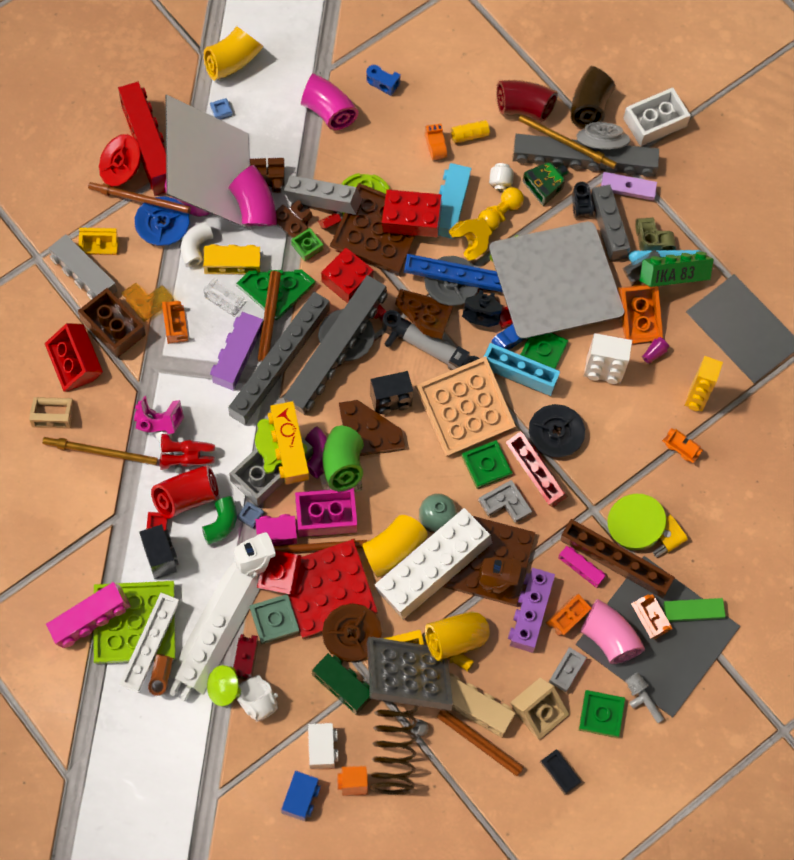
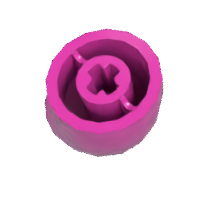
(328, 103)
(254, 198)

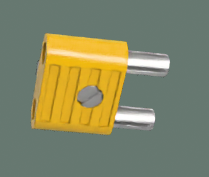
(671, 538)

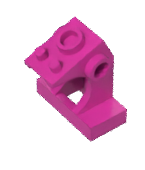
(165, 421)

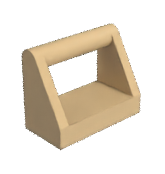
(46, 420)

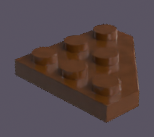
(424, 312)
(376, 431)

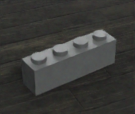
(610, 223)

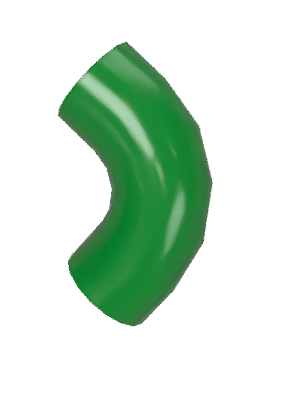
(225, 521)

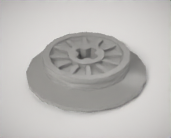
(603, 136)

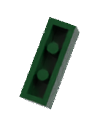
(342, 683)

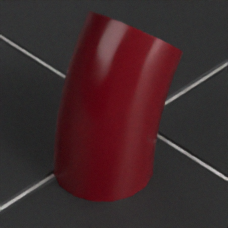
(525, 98)

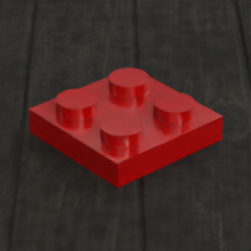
(280, 573)

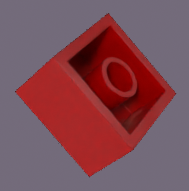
(345, 274)

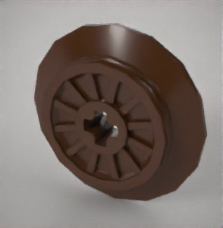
(336, 628)

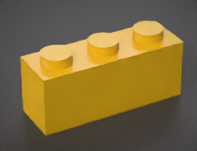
(231, 259)

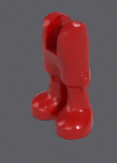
(190, 449)

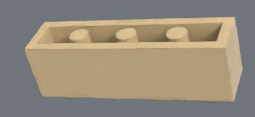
(480, 707)

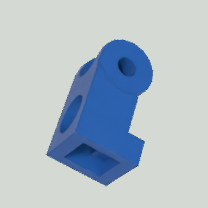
(382, 80)
(507, 339)

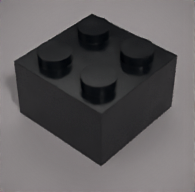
(391, 392)
(158, 551)

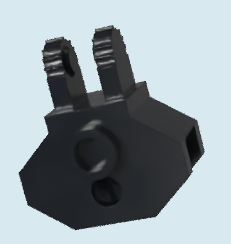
(482, 310)

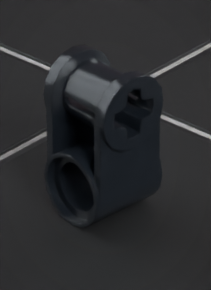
(582, 203)

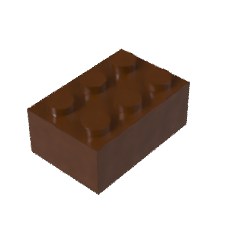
(111, 322)

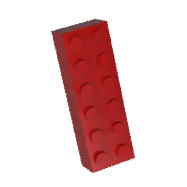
(145, 130)

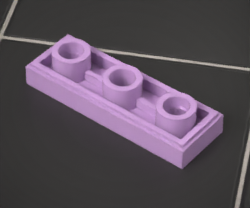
(638, 187)

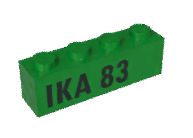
(676, 269)

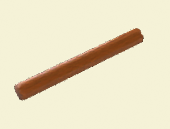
(269, 315)
(480, 742)

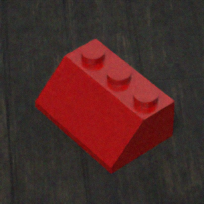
(73, 356)

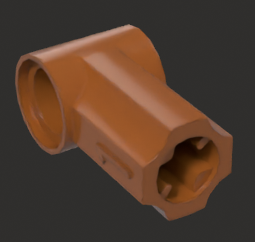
(160, 672)

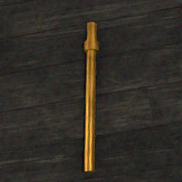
(597, 156)
(64, 444)

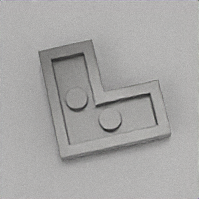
(508, 497)

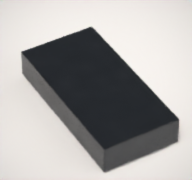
(560, 771)

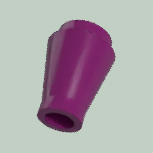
(655, 350)

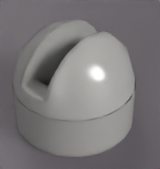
(421, 729)

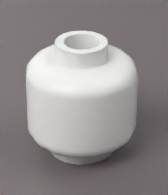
(501, 176)

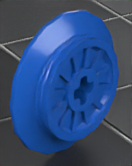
(150, 230)

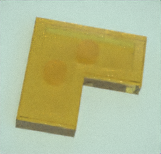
(145, 304)

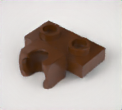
(293, 220)

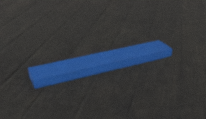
(452, 272)

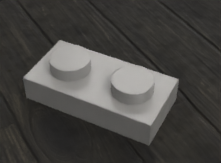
(567, 669)

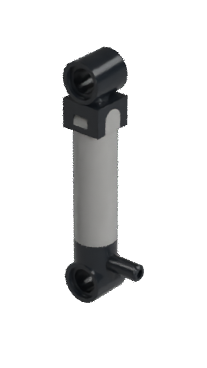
(435, 347)

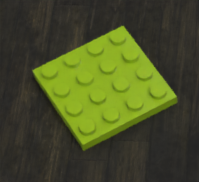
(120, 636)

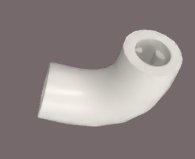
(192, 241)

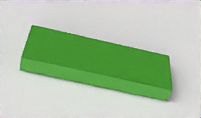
(694, 609)

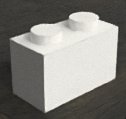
(321, 745)

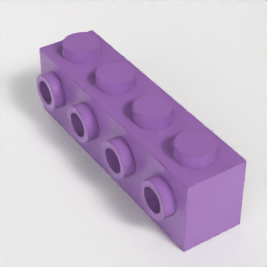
(532, 609)

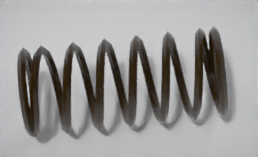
(387, 744)

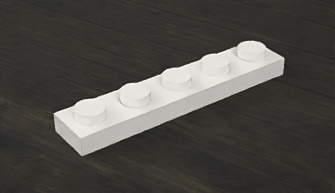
(149, 642)

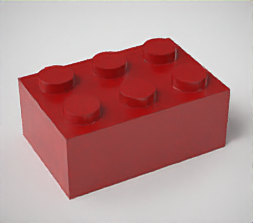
(412, 213)

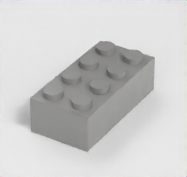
(254, 481)

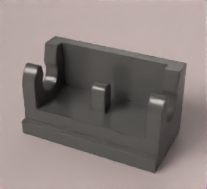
(633, 270)

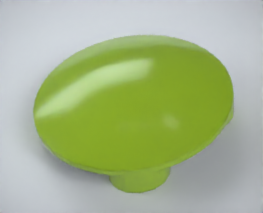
(223, 685)

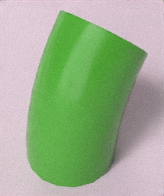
(342, 458)

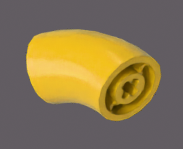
(230, 54)
(394, 544)
(456, 634)

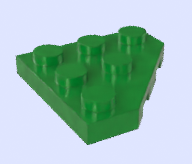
(291, 289)

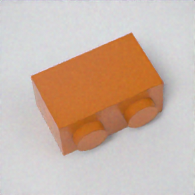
(353, 780)

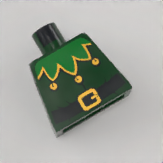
(545, 181)

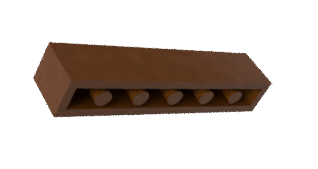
(617, 558)

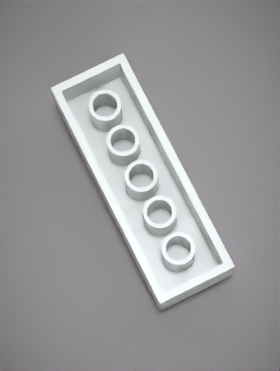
(433, 563)

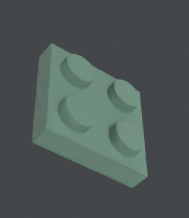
(274, 619)

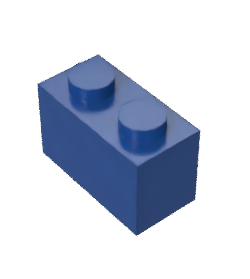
(300, 796)

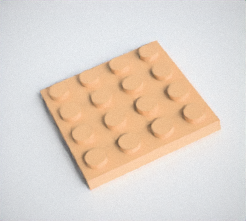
(465, 406)

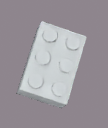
(656, 116)
(607, 358)

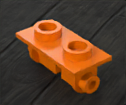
(688, 451)

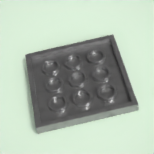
(407, 674)

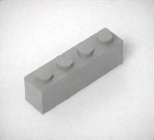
(323, 194)
(80, 267)

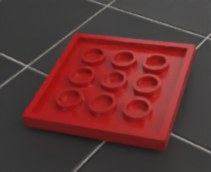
(325, 583)

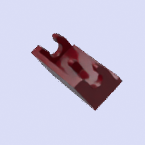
(245, 656)

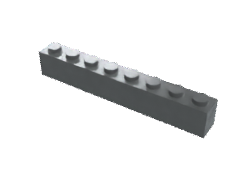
(546, 149)
(336, 344)
(279, 358)

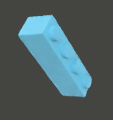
(453, 196)
(522, 369)

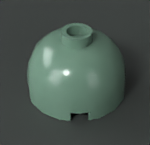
(436, 511)

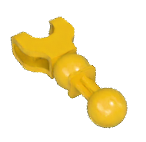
(480, 229)

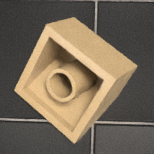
(540, 708)

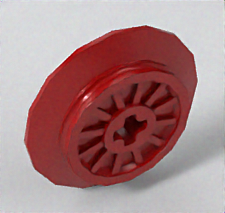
(120, 160)

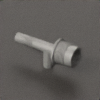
(637, 685)

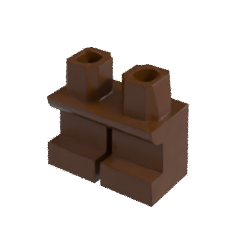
(276, 172)

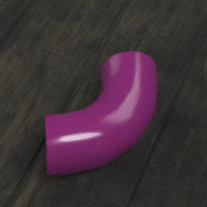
(317, 440)

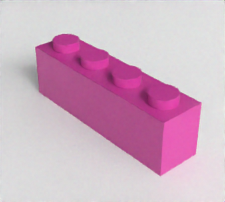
(88, 615)

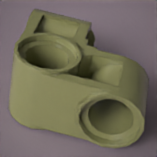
(647, 231)

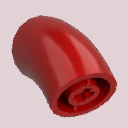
(185, 491)

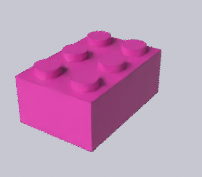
(326, 512)

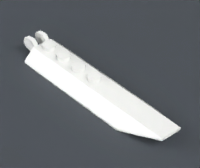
(214, 631)

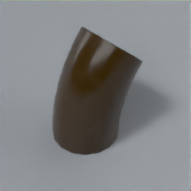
(591, 97)

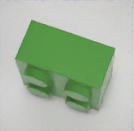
(307, 244)

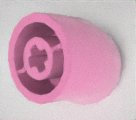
(612, 633)

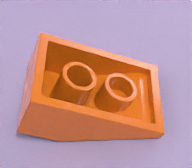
(641, 313)

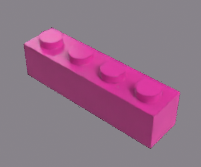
(581, 566)

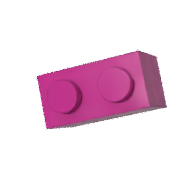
(280, 529)

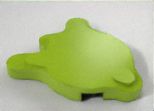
(266, 446)

